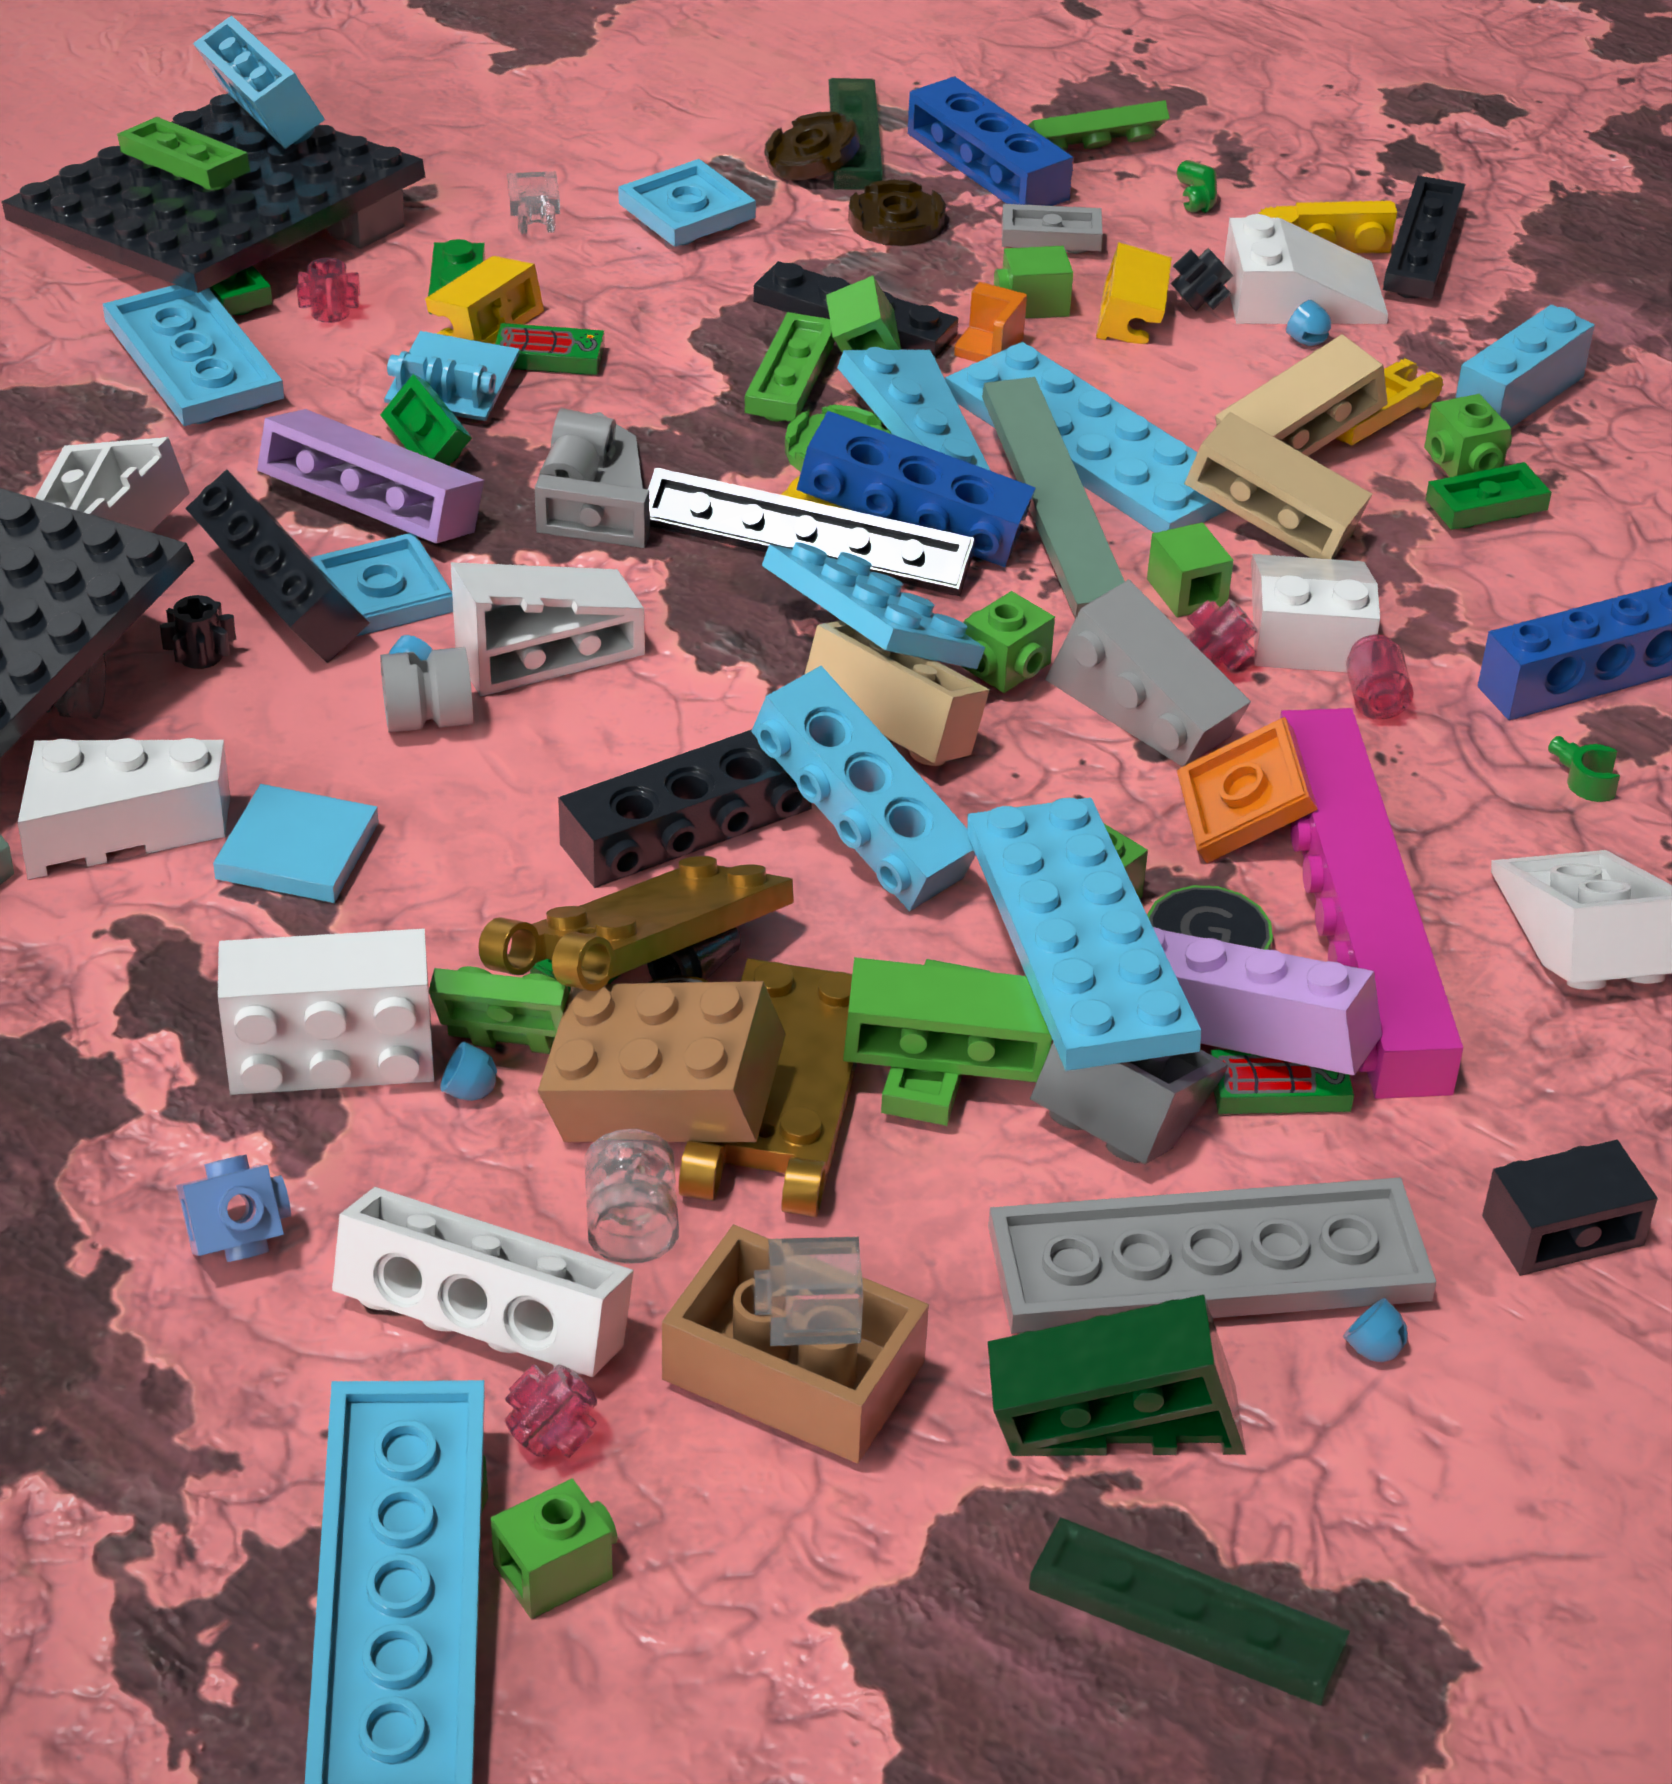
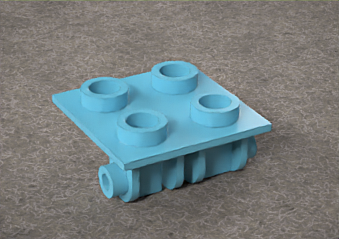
(459, 370)

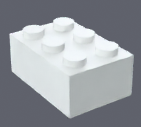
(325, 1011)

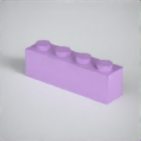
(370, 475)
(1277, 1002)

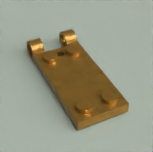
(636, 922)
(805, 1094)

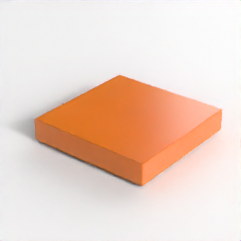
(1246, 790)

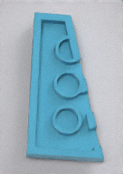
(912, 399)

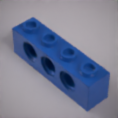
(989, 144)
(914, 485)
(1579, 653)

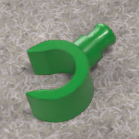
(1589, 768)

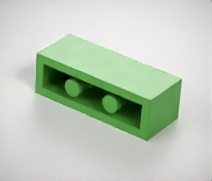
(945, 1020)

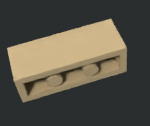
(1316, 397)
(1277, 488)
(903, 695)

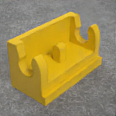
(1133, 289)
(487, 296)

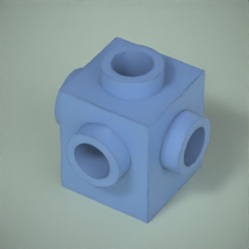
(206, 1204)

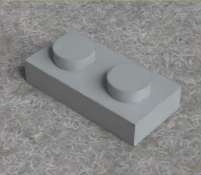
(1041, 226)
(592, 511)

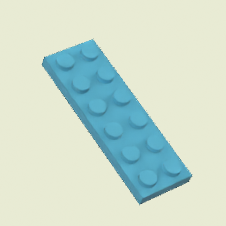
(1110, 445)
(1082, 935)
(398, 1585)

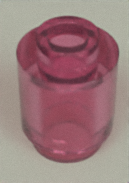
(1379, 677)

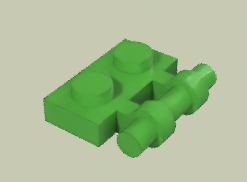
(499, 1007)

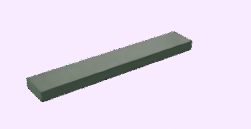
(1059, 501)

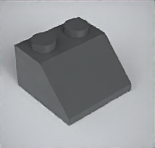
(1133, 1104)

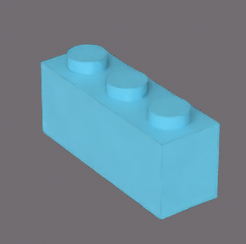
(1529, 364)

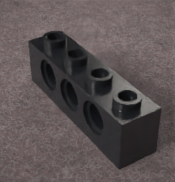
(277, 566)
(675, 808)

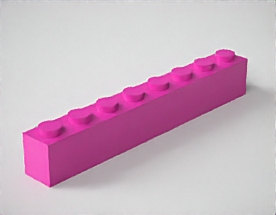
(1371, 909)

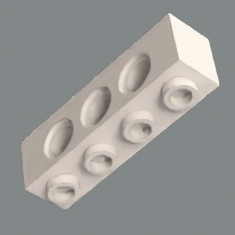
(482, 1281)

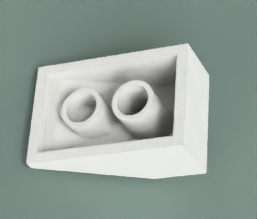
(1284, 266)
(1311, 611)
(1591, 916)

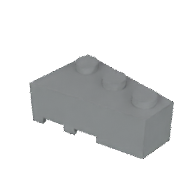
(1146, 676)

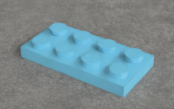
(193, 353)
(874, 604)

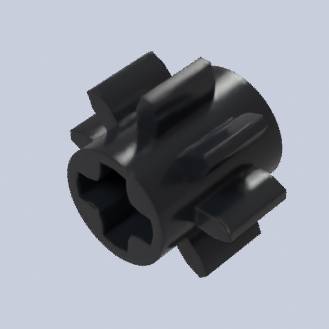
(1202, 279)
(197, 632)

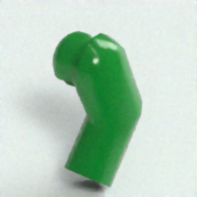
(1202, 185)

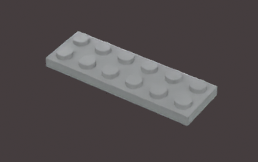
(1237, 1247)

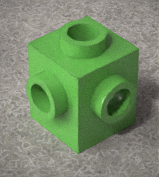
(1467, 435)
(1014, 638)

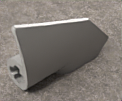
(592, 450)

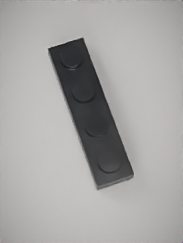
(1424, 238)
(804, 292)

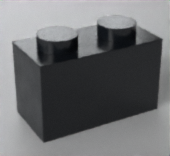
(1569, 1207)

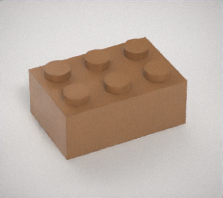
(664, 1061)
(814, 1392)

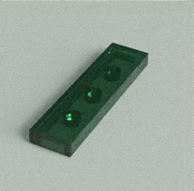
(858, 103)
(1190, 1611)

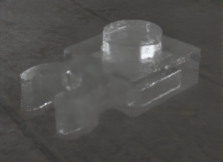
(534, 199)

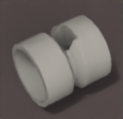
(426, 689)

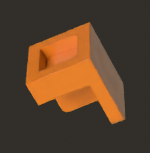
(994, 322)

